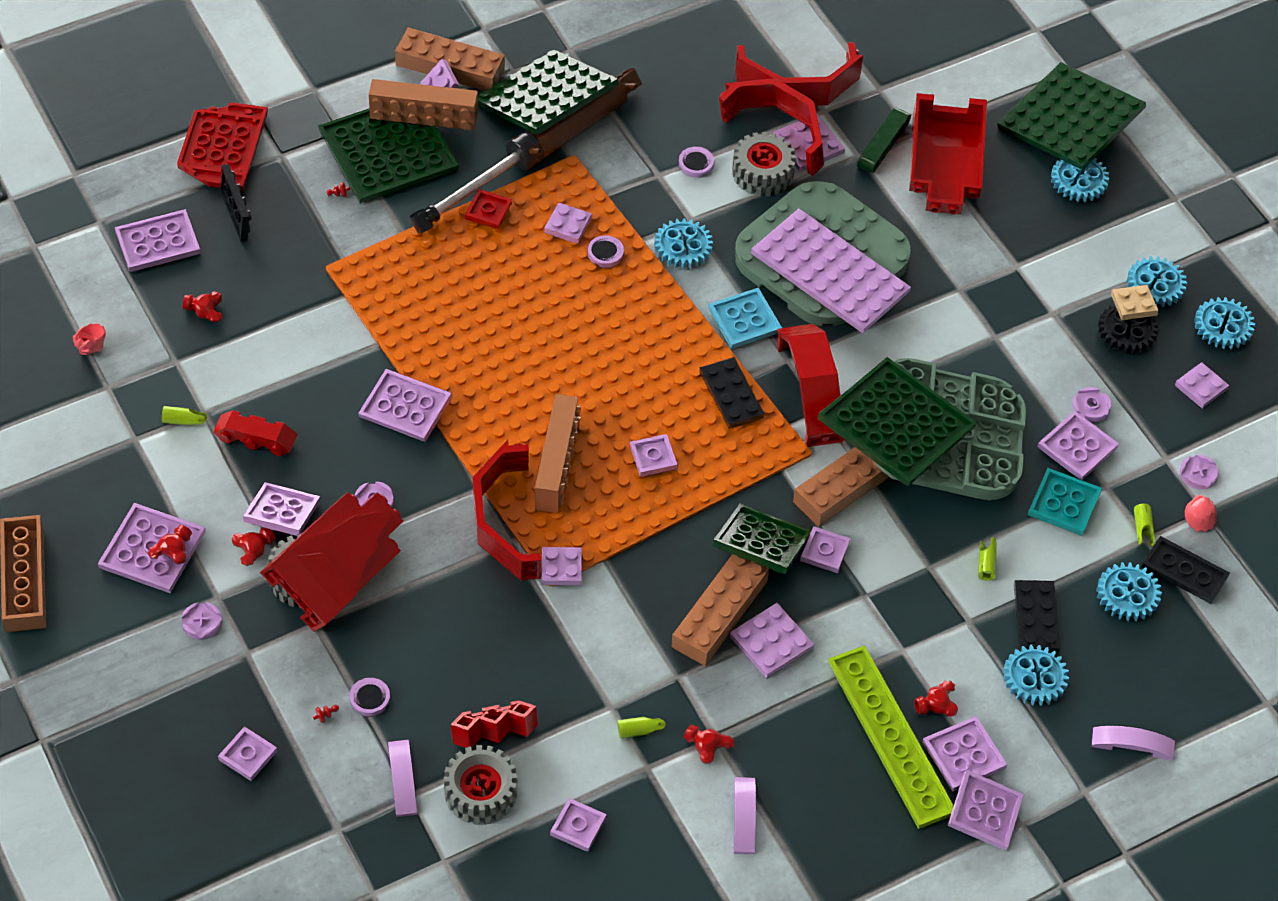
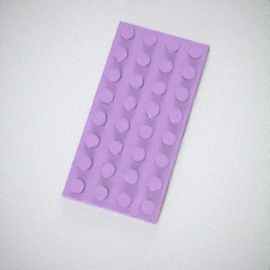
(830, 270)

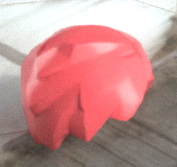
(90, 339)
(1201, 513)

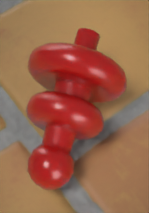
(343, 190)
(326, 712)

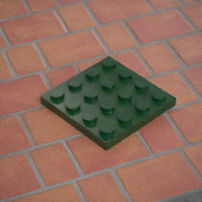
(762, 538)

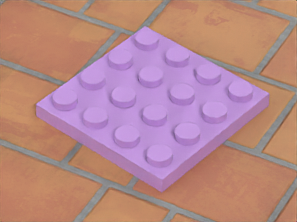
(129, 548)

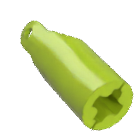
(182, 416)
(1144, 523)
(987, 560)
(638, 726)

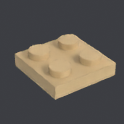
(1134, 302)

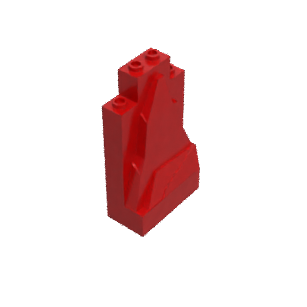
(947, 152)
(336, 556)

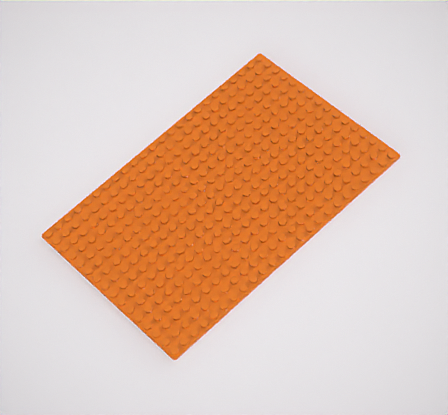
(529, 317)

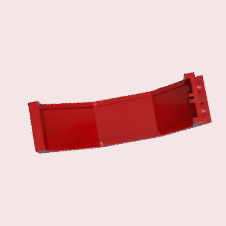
(819, 89)
(776, 94)
(816, 376)
(506, 459)

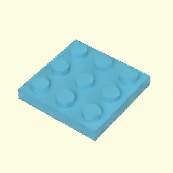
(744, 318)

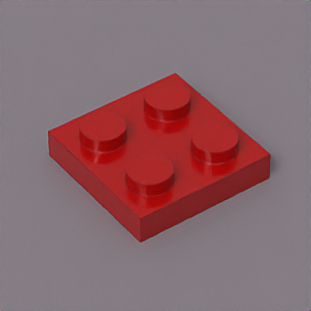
(488, 209)

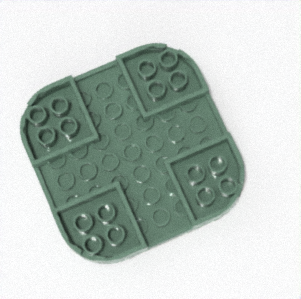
(842, 216)
(990, 456)

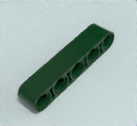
(883, 140)

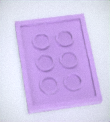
(157, 240)
(405, 405)

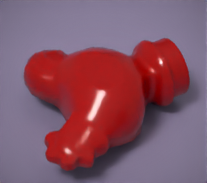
(204, 305)
(253, 544)
(172, 545)
(937, 700)
(707, 742)

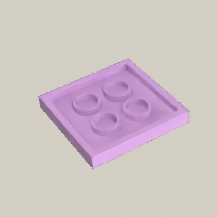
(801, 139)
(1078, 445)
(281, 509)
(771, 640)
(962, 749)
(985, 810)

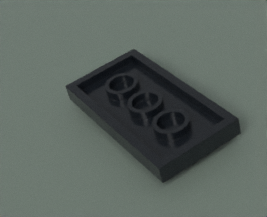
(235, 202)
(731, 392)
(1185, 570)
(1036, 614)

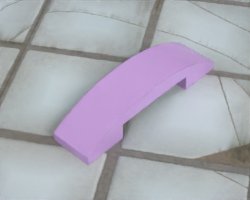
(1135, 739)
(402, 778)
(744, 815)

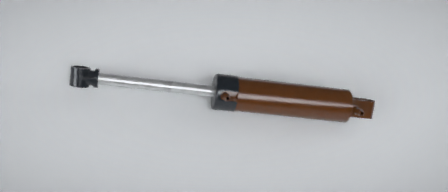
(530, 149)

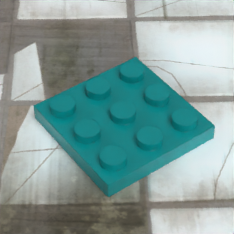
(1064, 501)

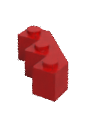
(255, 432)
(494, 723)

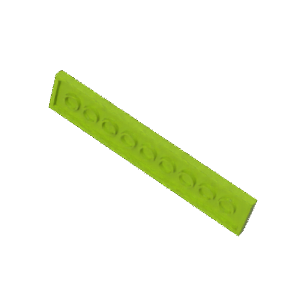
(891, 737)

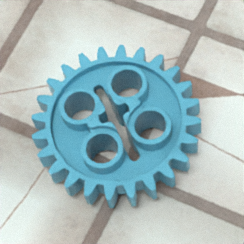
(1087, 186)
(671, 247)
(1165, 290)
(1211, 317)
(1129, 591)
(1017, 676)

